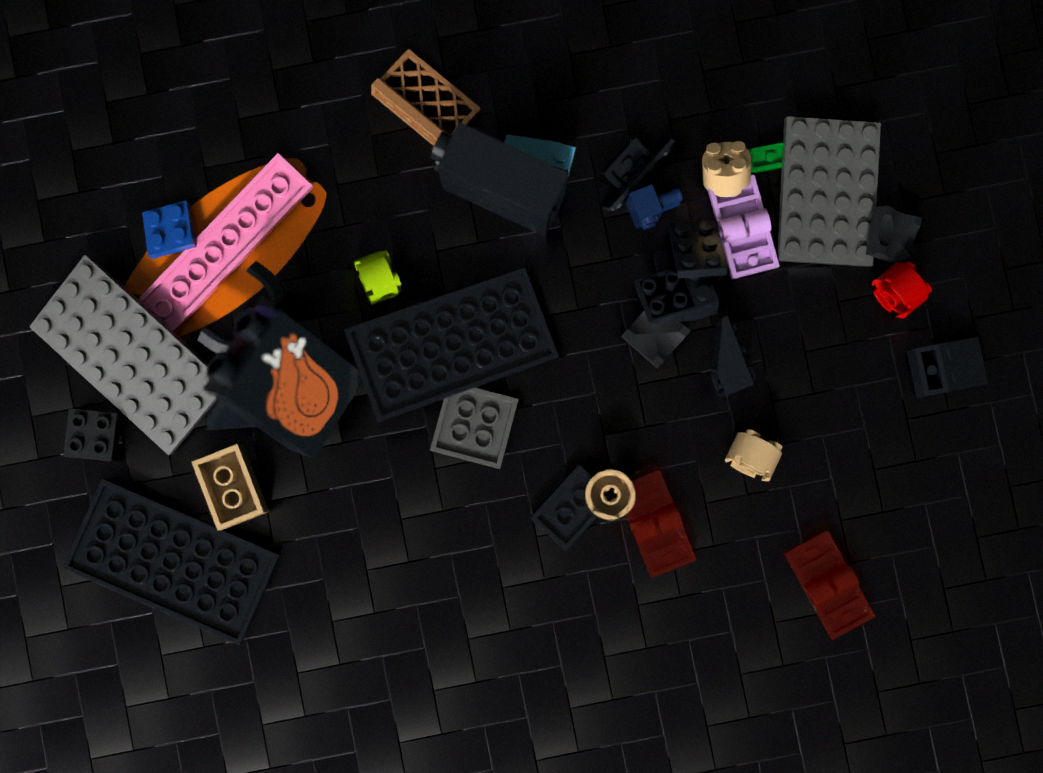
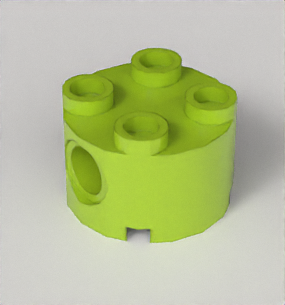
(377, 277)

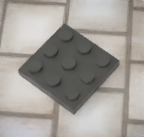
(475, 426)

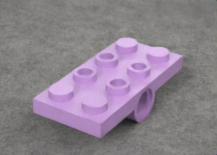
(745, 231)

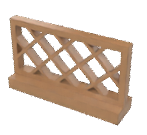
(407, 110)

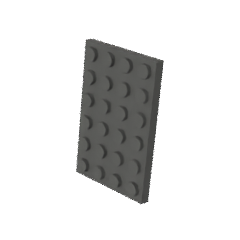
(827, 190)

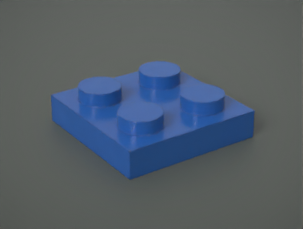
(169, 229)

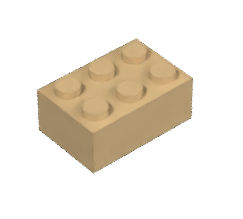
(230, 486)

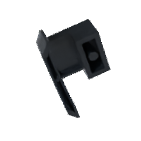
(276, 301)

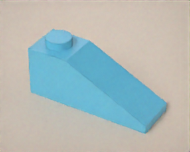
(545, 150)

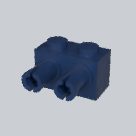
(647, 206)

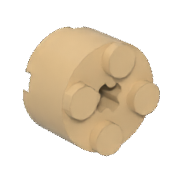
(726, 168)
(754, 455)
(621, 487)

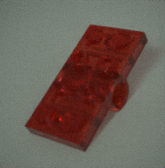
(658, 526)
(829, 584)

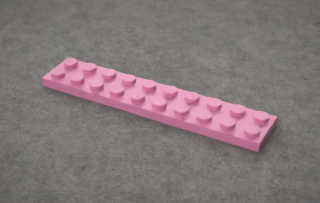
(226, 243)

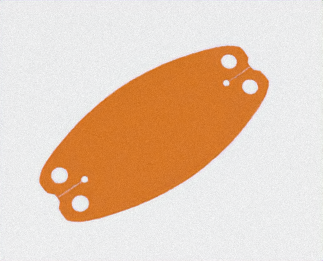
(271, 252)

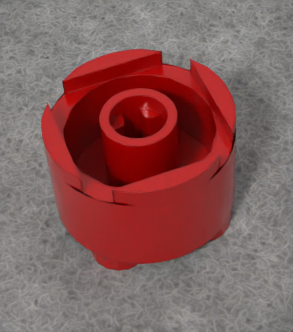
(901, 289)

